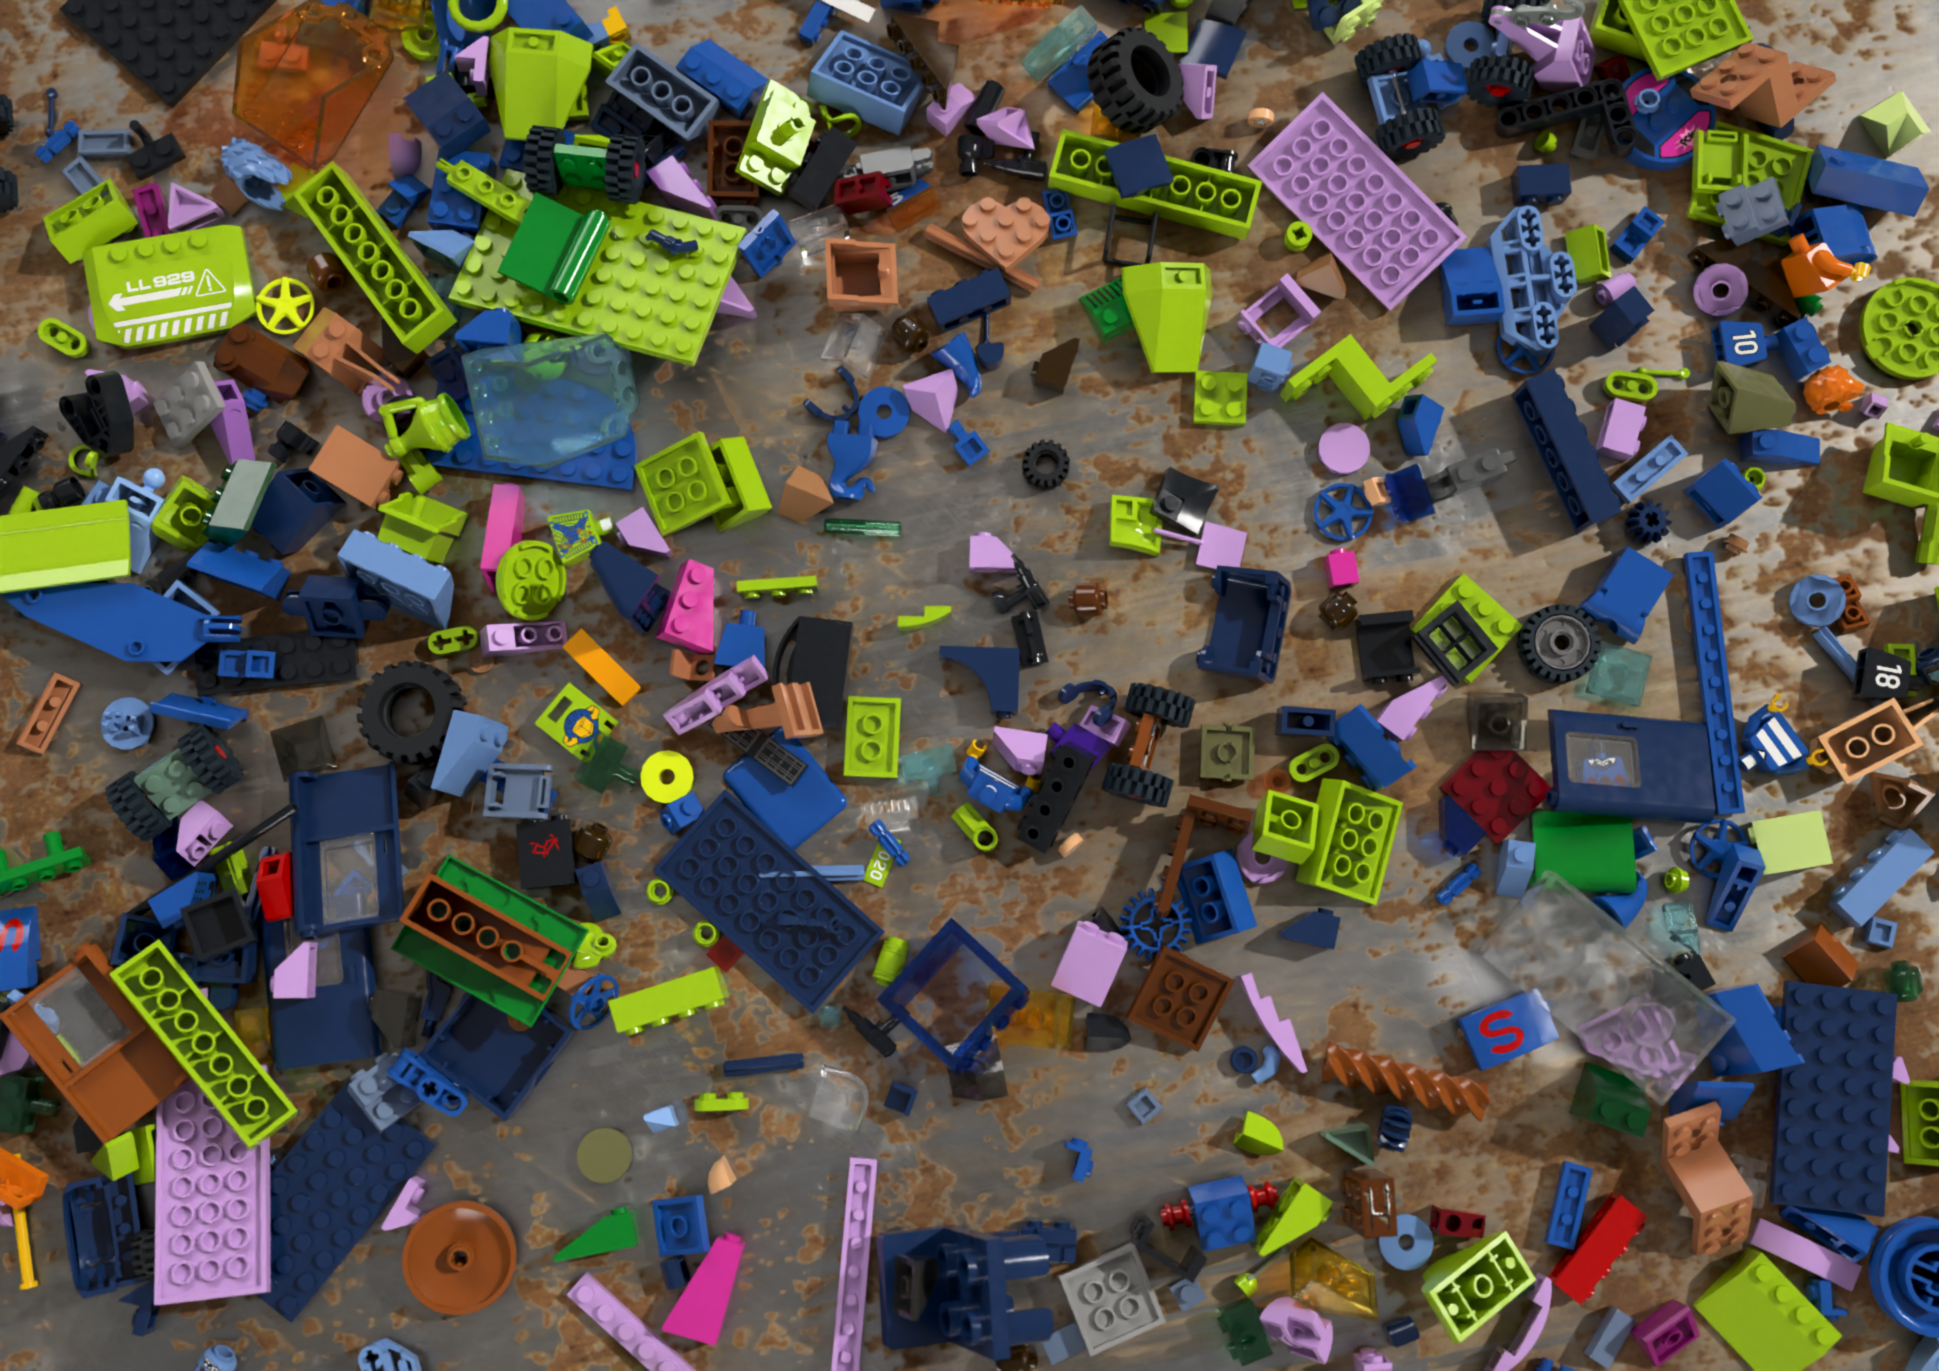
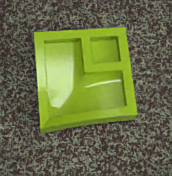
(1133, 525)

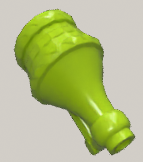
(435, 425)

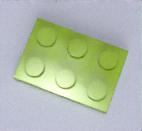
(872, 737)

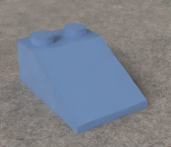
(467, 751)

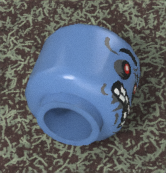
(217, 1359)

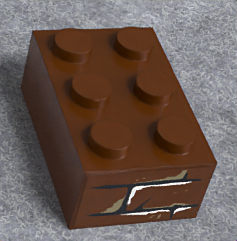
(1369, 1203)

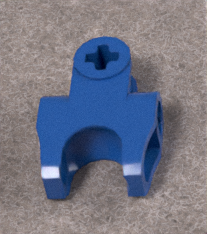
(428, 1082)

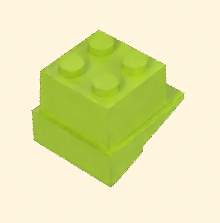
(1904, 467)
(421, 525)

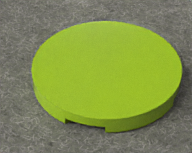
(530, 580)

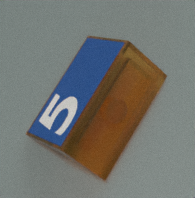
(912, 204)

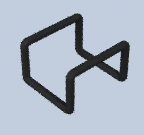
(1112, 216)

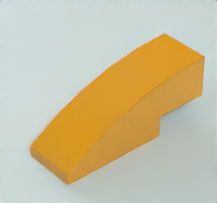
(602, 667)

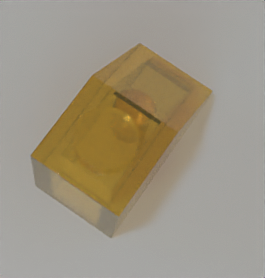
(254, 1032)

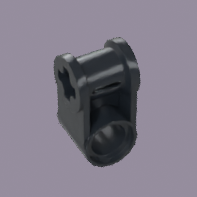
(1216, 158)

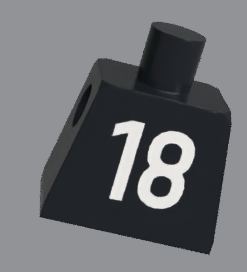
(1883, 676)

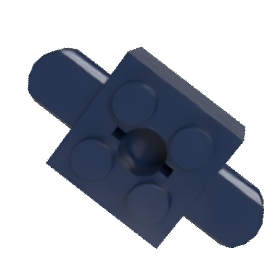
(336, 606)
(227, 973)

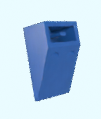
(1471, 287)

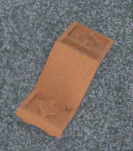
(1763, 84)
(1706, 1179)

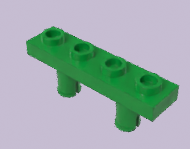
(43, 869)

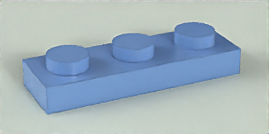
(1649, 469)

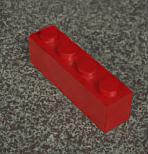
(1597, 1248)

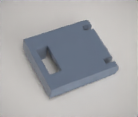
(524, 791)

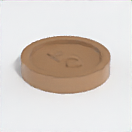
(478, 663)

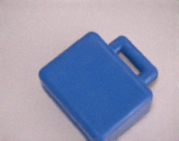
(788, 811)

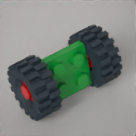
(554, 163)

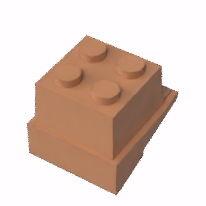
(860, 275)

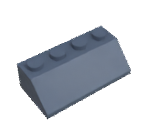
(664, 93)

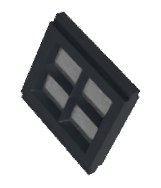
(1455, 643)

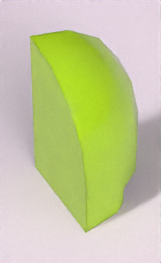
(1258, 1136)

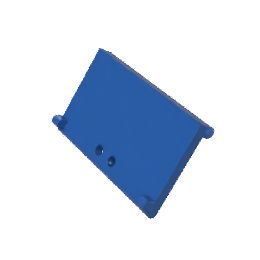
(1071, 81)
(200, 711)

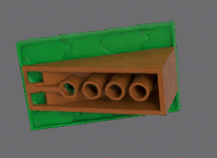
(507, 955)

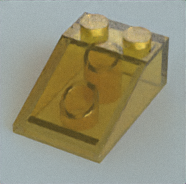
(1041, 1023)
(1332, 1282)

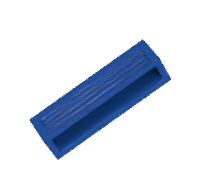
(815, 22)

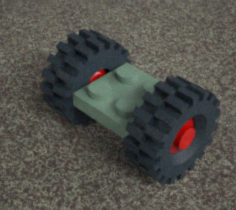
(174, 783)

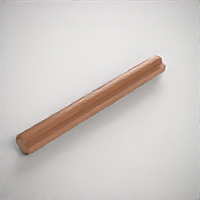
(970, 253)

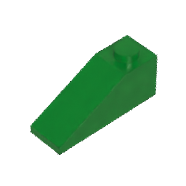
(611, 1233)

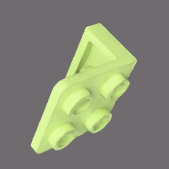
(1361, 16)

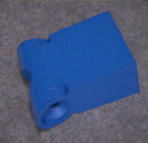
(1841, 229)
(1626, 593)

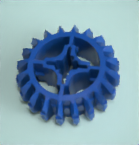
(1156, 937)

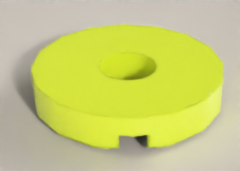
(652, 772)

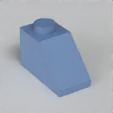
(1514, 867)

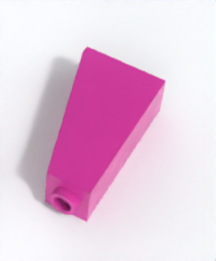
(503, 528)
(706, 1298)

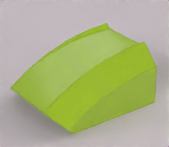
(181, 515)

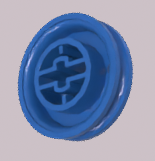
(1892, 1275)

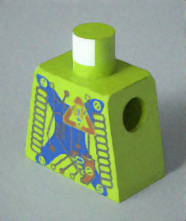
(578, 534)

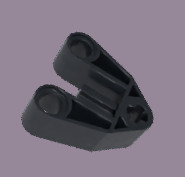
(101, 414)

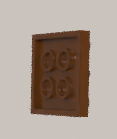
(1180, 998)

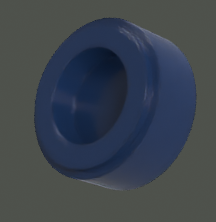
(1243, 1059)

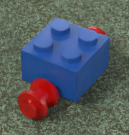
(1221, 1211)

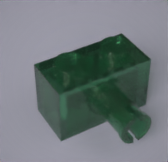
(604, 762)
(22, 1102)
(1244, 1330)

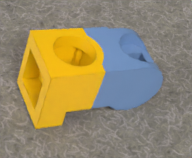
(609, 30)

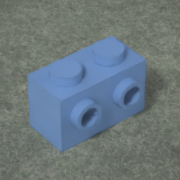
(1270, 367)

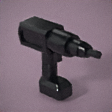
(1025, 166)
(1029, 587)
(875, 1034)

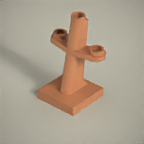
(793, 710)

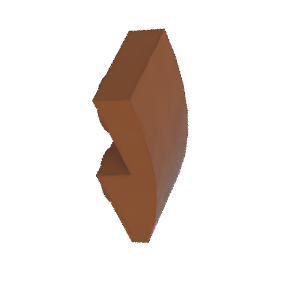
(1853, 616)

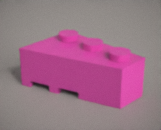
(690, 609)

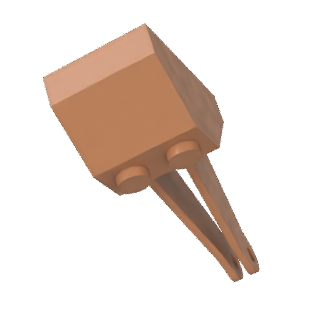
(343, 352)

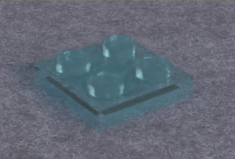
(1619, 674)

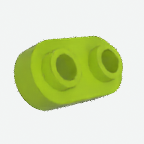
(65, 339)
(1629, 384)
(1313, 763)
(733, 1101)

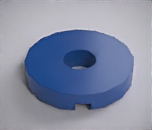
(889, 398)

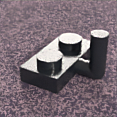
(155, 154)

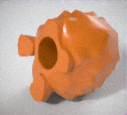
(1831, 390)

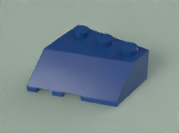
(1368, 751)
(1755, 1039)

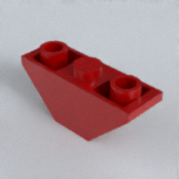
(276, 886)

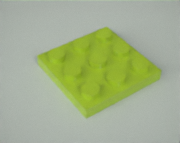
(682, 484)
(1487, 613)

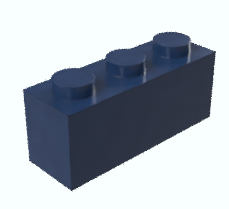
(969, 300)
(1622, 319)

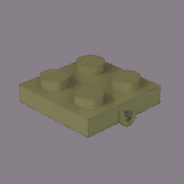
(1227, 752)

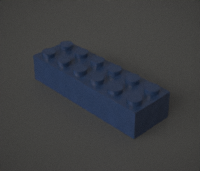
(1566, 451)

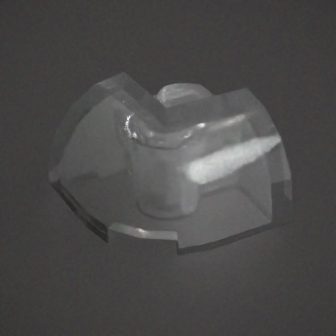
(840, 1099)

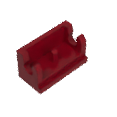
(862, 193)

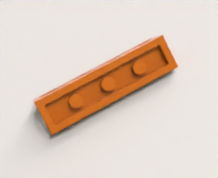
(20, 1179)

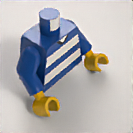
(1774, 744)
(991, 787)

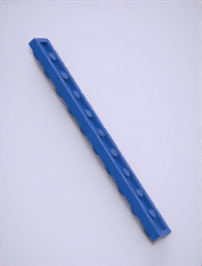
(1714, 681)

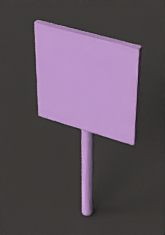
(1217, 545)

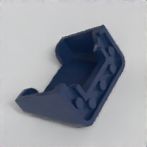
(629, 587)
(1247, 624)

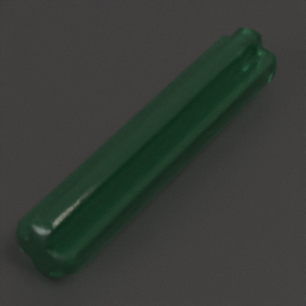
(862, 527)

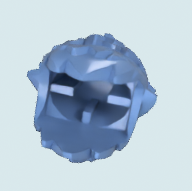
(256, 172)

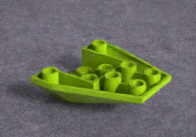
(537, 77)
(1169, 312)

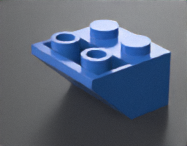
(1723, 493)

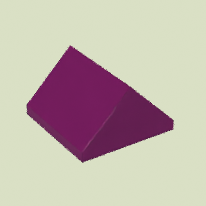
(1666, 1332)

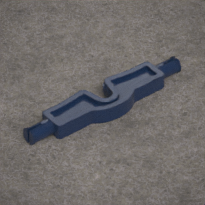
(436, 1001)

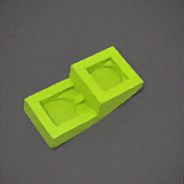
(932, 616)

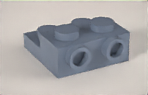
(1751, 211)
(380, 1095)

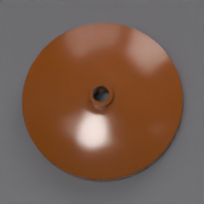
(453, 1282)

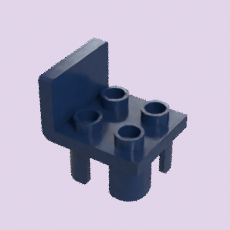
(970, 1291)

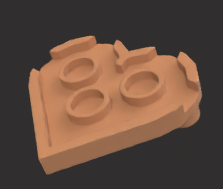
(1006, 232)

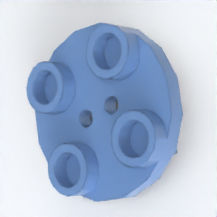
(139, 726)

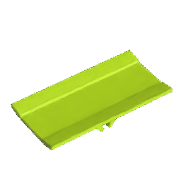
(64, 546)

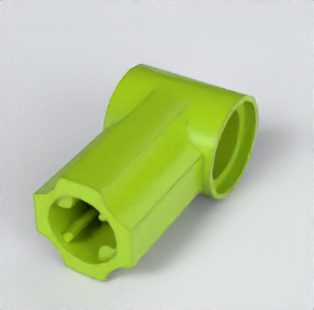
(420, 471)
(974, 825)

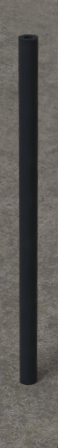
(227, 851)

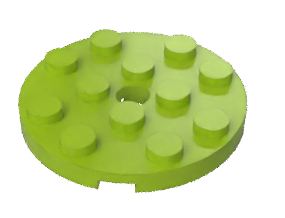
(1887, 336)

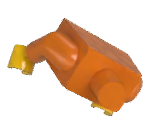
(1815, 268)

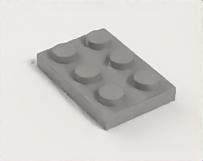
(189, 404)

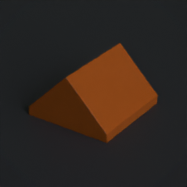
(1821, 959)

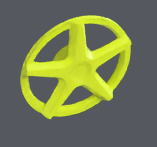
(285, 305)

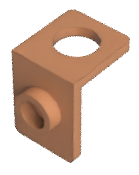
(685, 666)

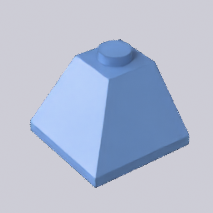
(443, 246)

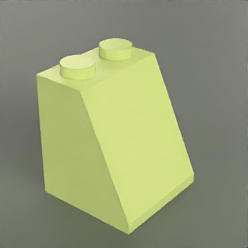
(1792, 842)

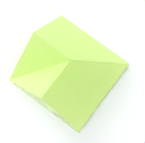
(1894, 124)

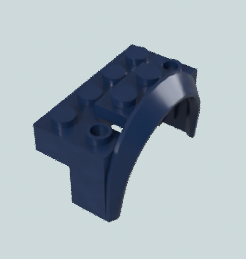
(90, 1233)

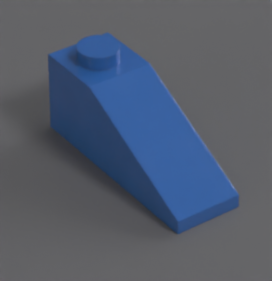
(1779, 448)
(1734, 886)
(1840, 1231)

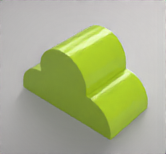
(1475, 1283)

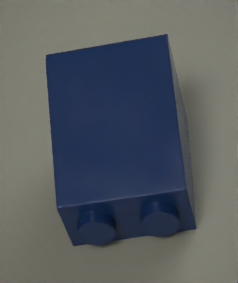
(295, 509)

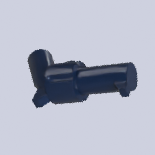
(672, 244)

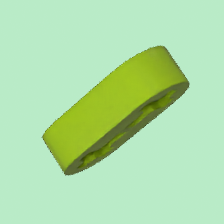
(452, 635)

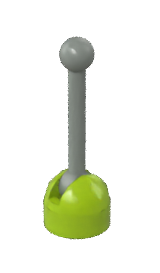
(1248, 1282)

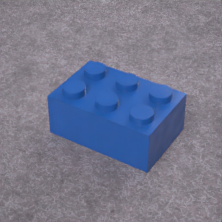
(453, 209)

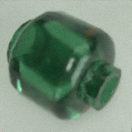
(1903, 980)

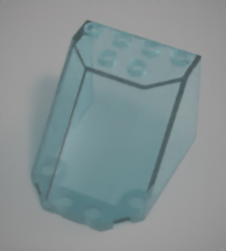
(550, 398)

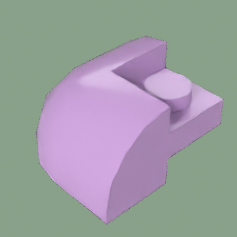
(1299, 1328)

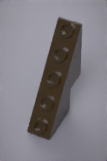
(932, 60)
(1765, 277)

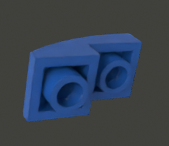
(1060, 212)

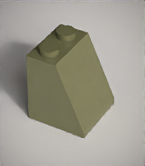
(1748, 399)

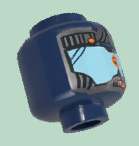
(1928, 666)

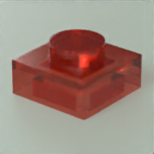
(725, 953)

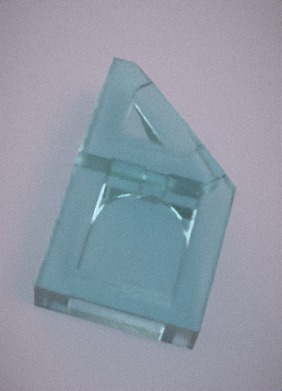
(1682, 924)

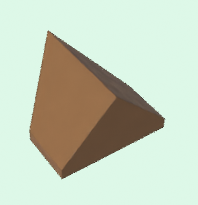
(1323, 276)
(804, 495)
(1898, 798)

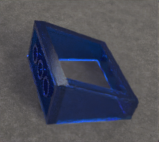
(919, 973)

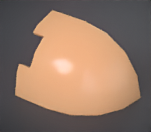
(720, 1176)

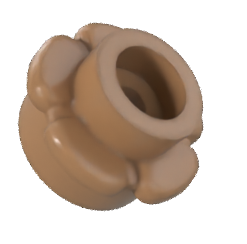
(1736, 544)

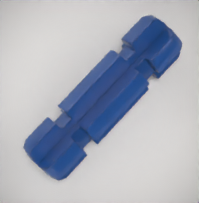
(57, 141)
(889, 843)
(1458, 884)

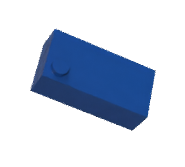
(548, 16)
(1866, 180)

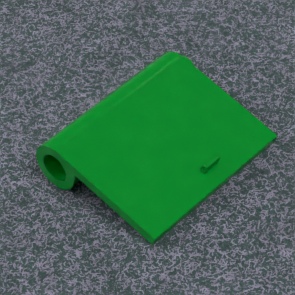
(554, 248)
(1585, 850)

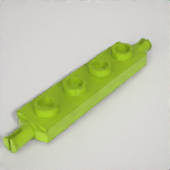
(485, 190)

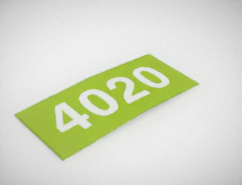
(879, 866)

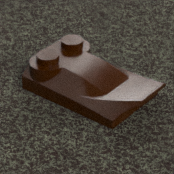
(725, 147)
(261, 363)

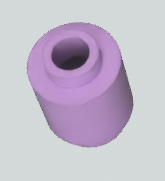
(1614, 288)

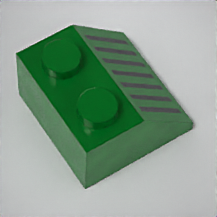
(1108, 310)

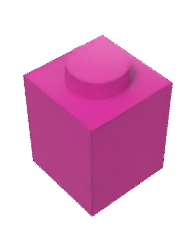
(1341, 569)

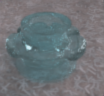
(829, 1016)

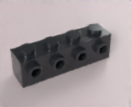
(1056, 797)

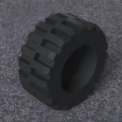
(1135, 80)
(380, 701)

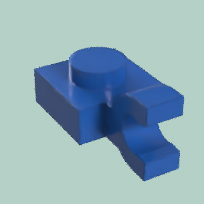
(969, 446)

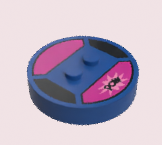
(1668, 133)

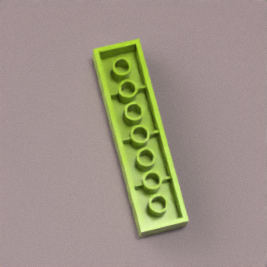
(1196, 197)
(375, 258)
(204, 1045)

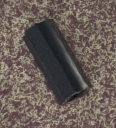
(986, 103)

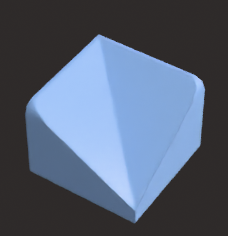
(661, 1119)

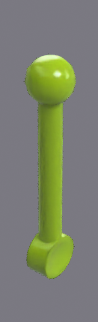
(1683, 373)

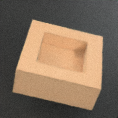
(1376, 492)

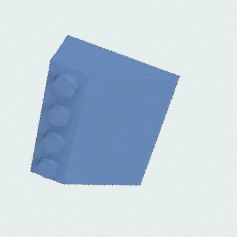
(866, 82)
(403, 578)

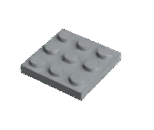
(1111, 1299)

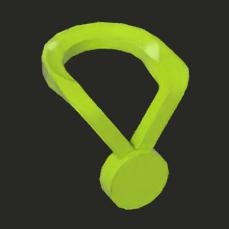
(826, 117)
(90, 461)

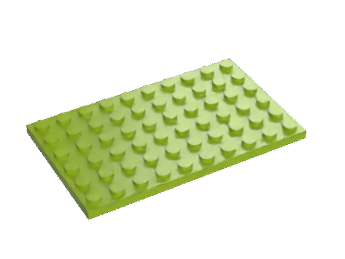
(633, 285)

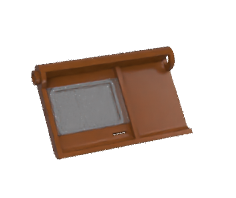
(110, 1055)

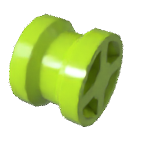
(1294, 242)

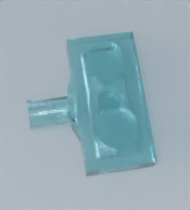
(929, 766)

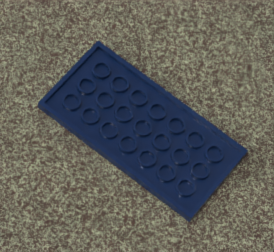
(719, 876)
(1837, 1103)
(331, 1195)

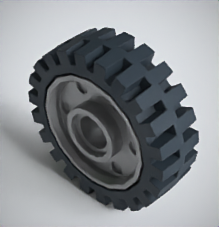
(1573, 630)

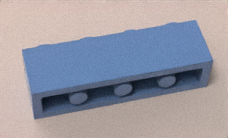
(1879, 877)

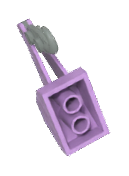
(1553, 39)

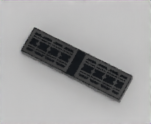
(767, 753)

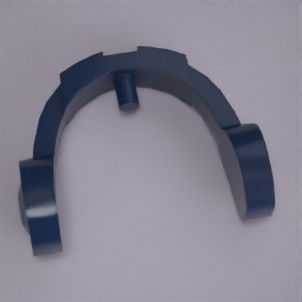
(849, 380)
(1103, 714)

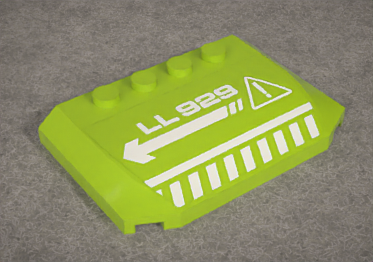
(170, 287)

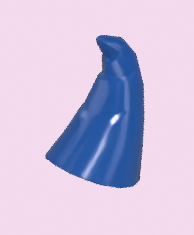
(961, 359)
(1624, 906)

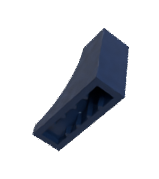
(995, 669)

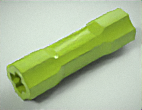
(1928, 545)

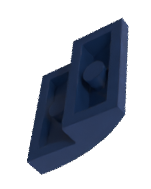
(1214, 45)
(621, 117)
(1138, 166)

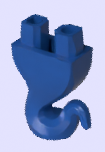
(850, 457)

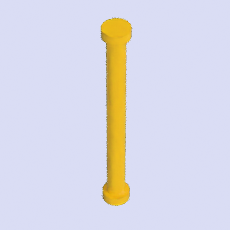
(23, 1246)

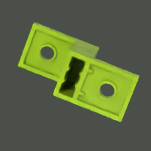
(1358, 378)

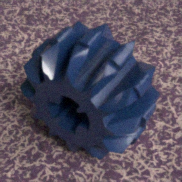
(1638, 522)
(1394, 1128)

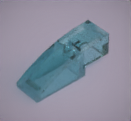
(1060, 43)

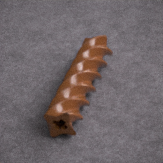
(1404, 1081)

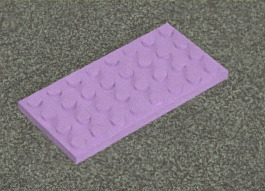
(1356, 202)
(208, 1204)

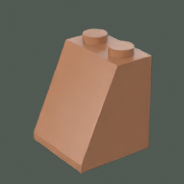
(357, 468)

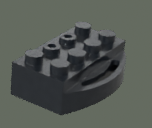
(823, 660)

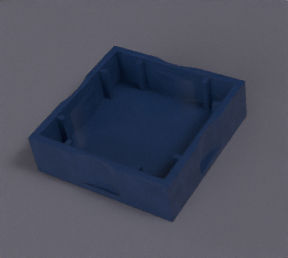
(493, 1058)

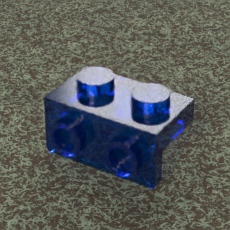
(449, 372)
(1410, 494)

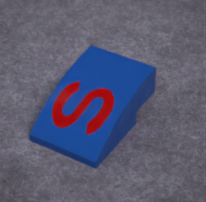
(19, 948)
(1507, 1030)

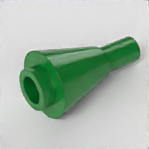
(1809, 304)

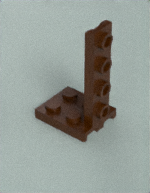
(1210, 815)

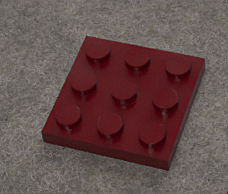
(1496, 790)

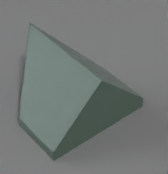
(1354, 1139)

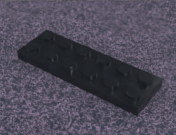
(298, 662)

